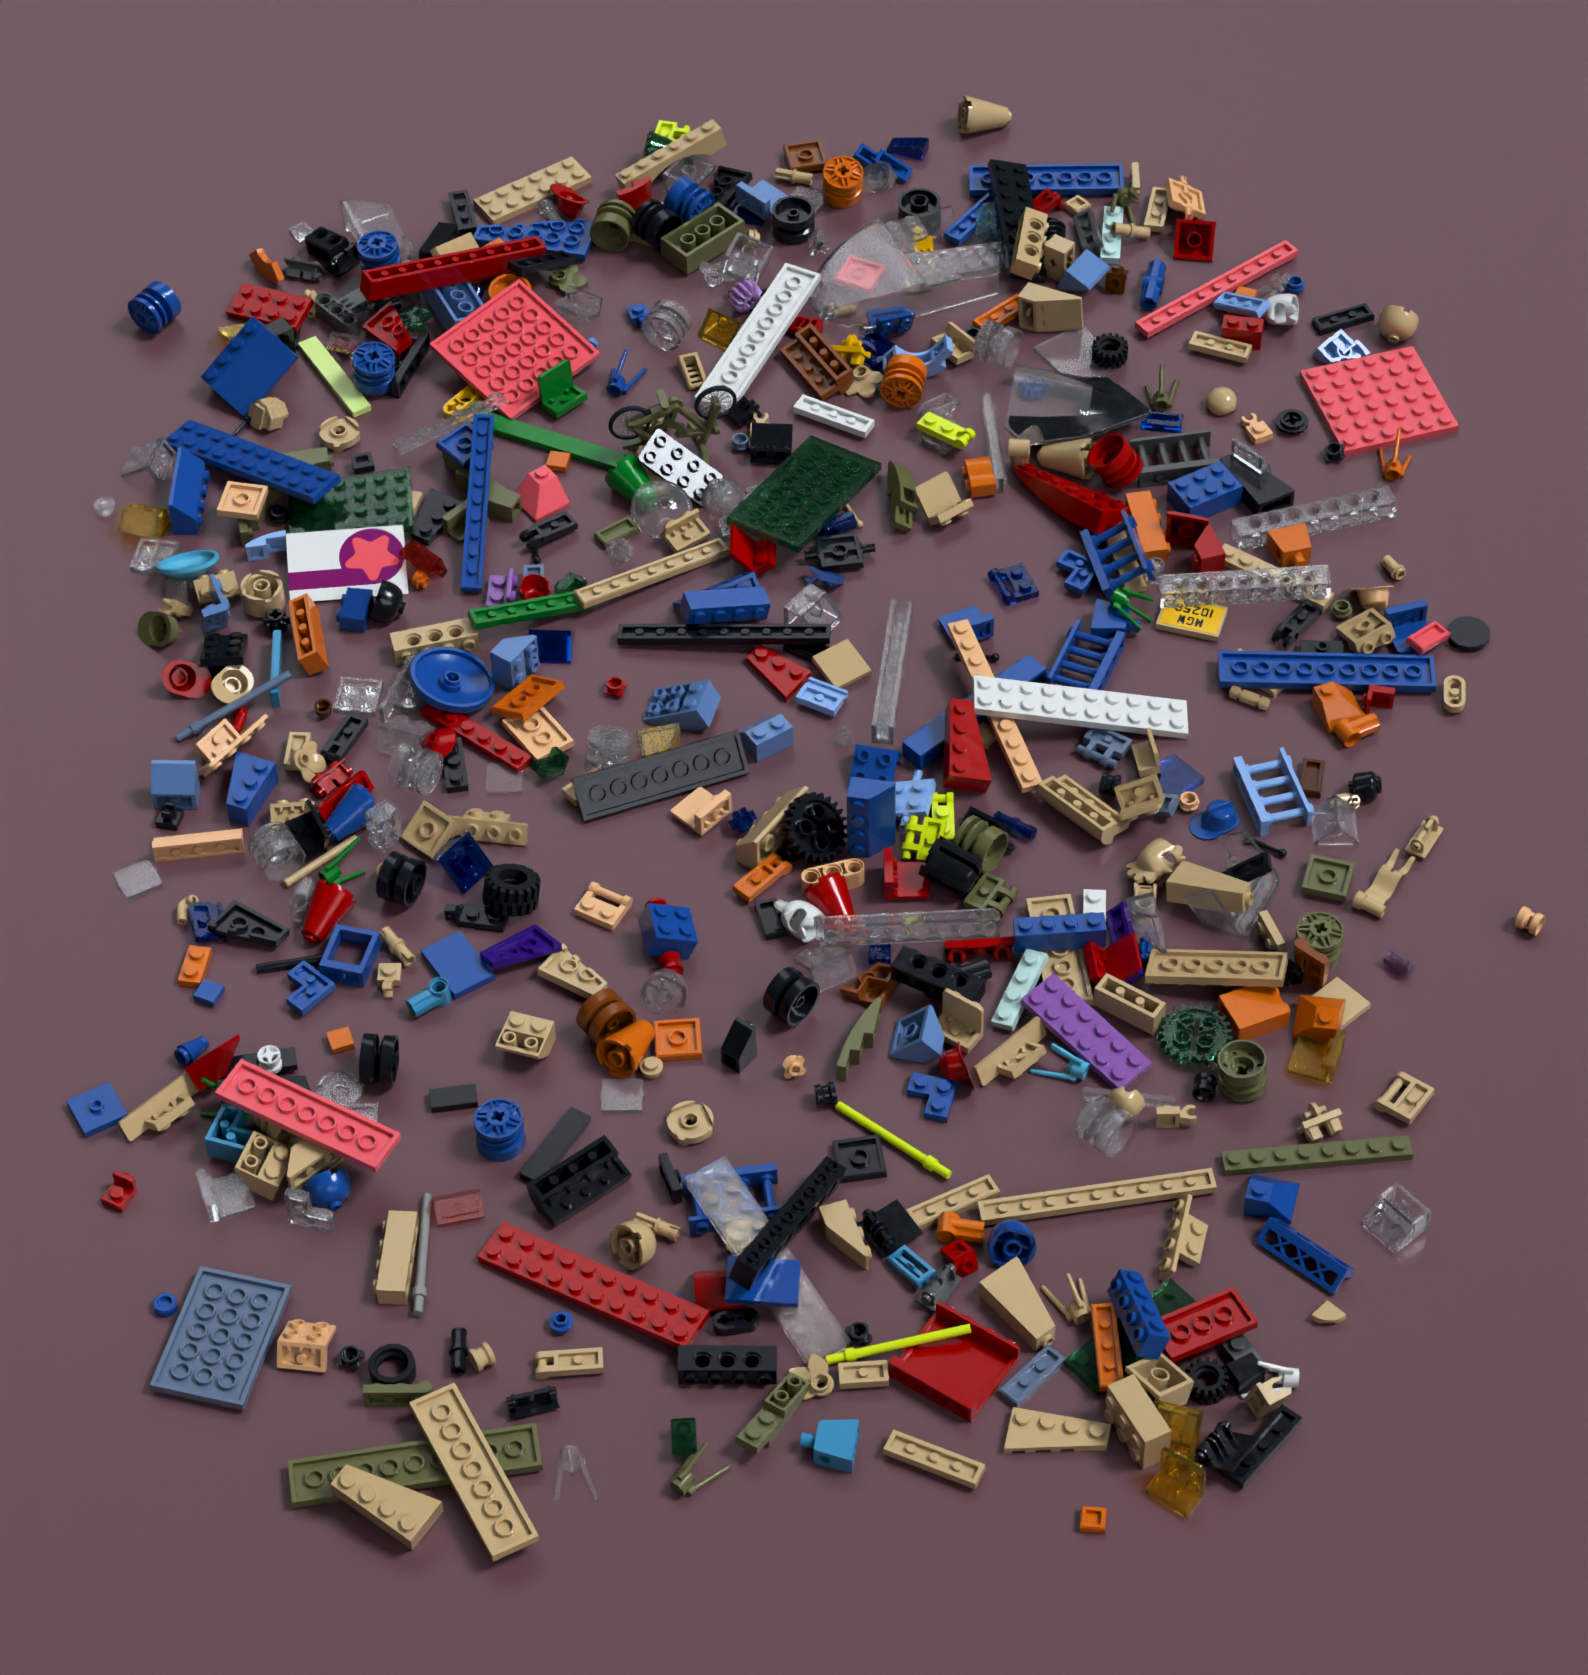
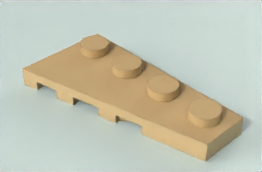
(1046, 1431)

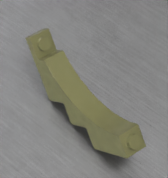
(316, 456)

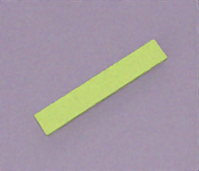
(334, 376)

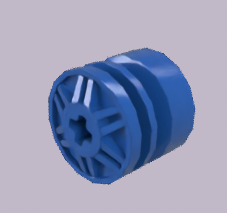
(688, 198)
(378, 249)
(154, 307)
(373, 368)
(499, 1130)

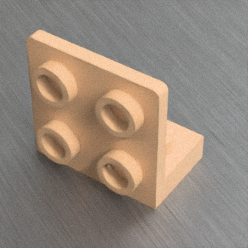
(702, 809)
(304, 1345)

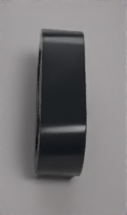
(736, 1322)

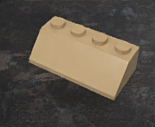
(767, 834)

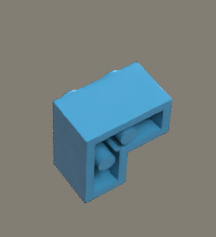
(228, 1134)

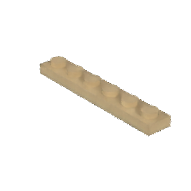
(1239, 560)

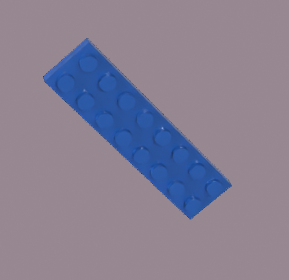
(1062, 178)

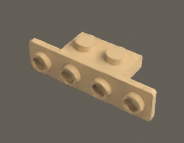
(491, 827)
(1014, 1054)
(160, 1109)
(1184, 1238)

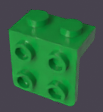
(558, 391)

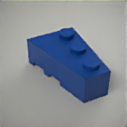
(249, 787)

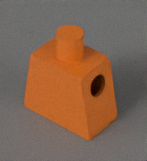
(1290, 545)

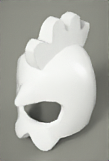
(1283, 310)
(799, 918)

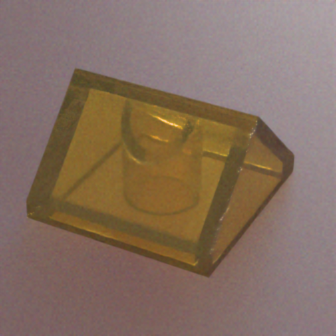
(719, 328)

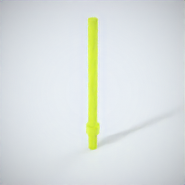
(928, 1162)
(851, 1354)

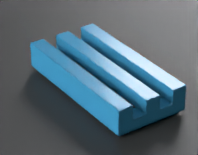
(922, 1278)

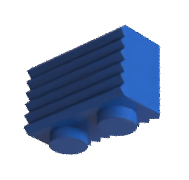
(355, 609)

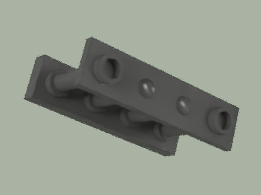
(1162, 444)

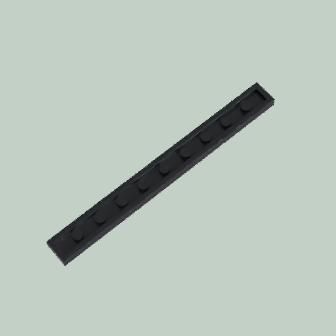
(724, 634)

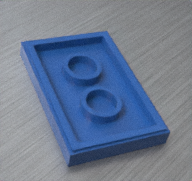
(458, 963)
(774, 1288)

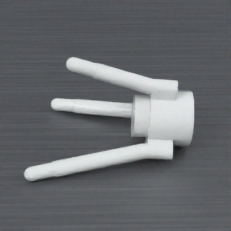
(1288, 1376)

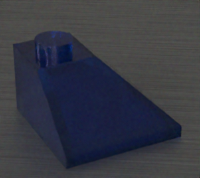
(464, 861)

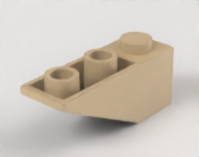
(841, 1230)

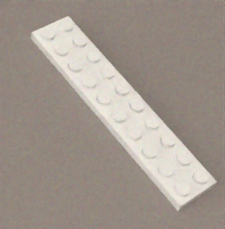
(763, 330)
(1079, 707)

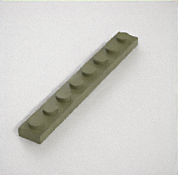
(1316, 1155)

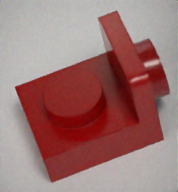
(1047, 201)
(120, 1192)
(961, 1256)

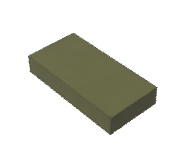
(622, 528)

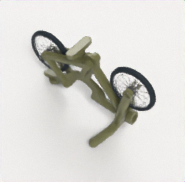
(633, 422)

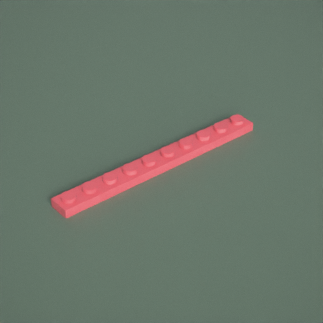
(1213, 289)

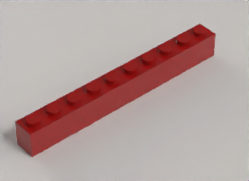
(446, 269)

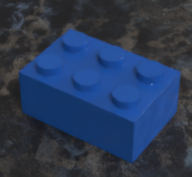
(1205, 491)

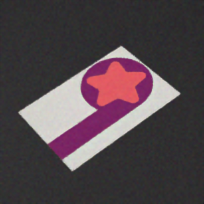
(338, 559)

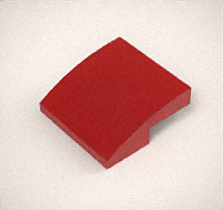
(637, 194)

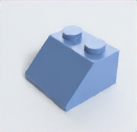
(767, 736)

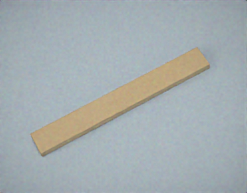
(651, 573)

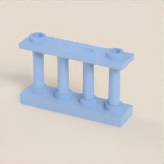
(1256, 803)

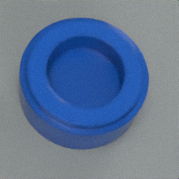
(165, 1305)

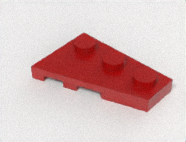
(389, 329)

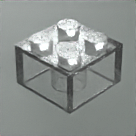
(746, 258)

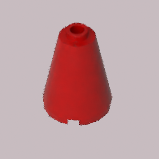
(830, 895)
(325, 910)

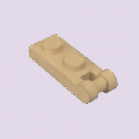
(568, 1362)

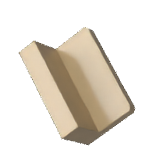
(1146, 756)

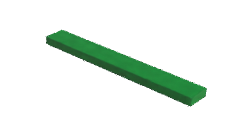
(555, 441)

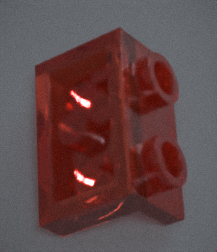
(423, 559)

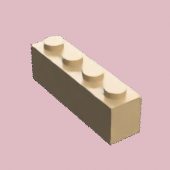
(397, 1257)

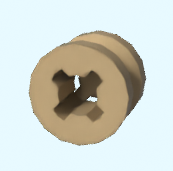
(481, 1356)

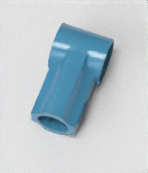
(436, 994)

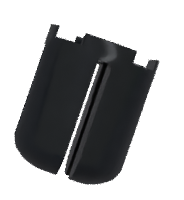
(951, 867)

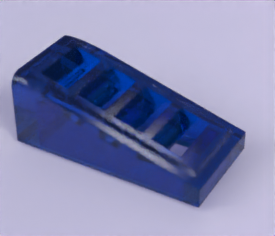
(909, 147)

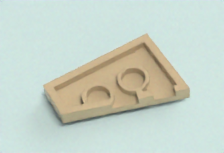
(571, 974)

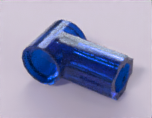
(839, 524)

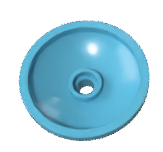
(188, 564)

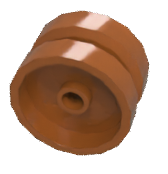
(604, 1015)

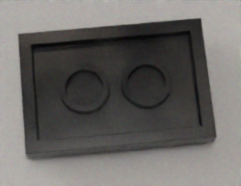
(224, 649)

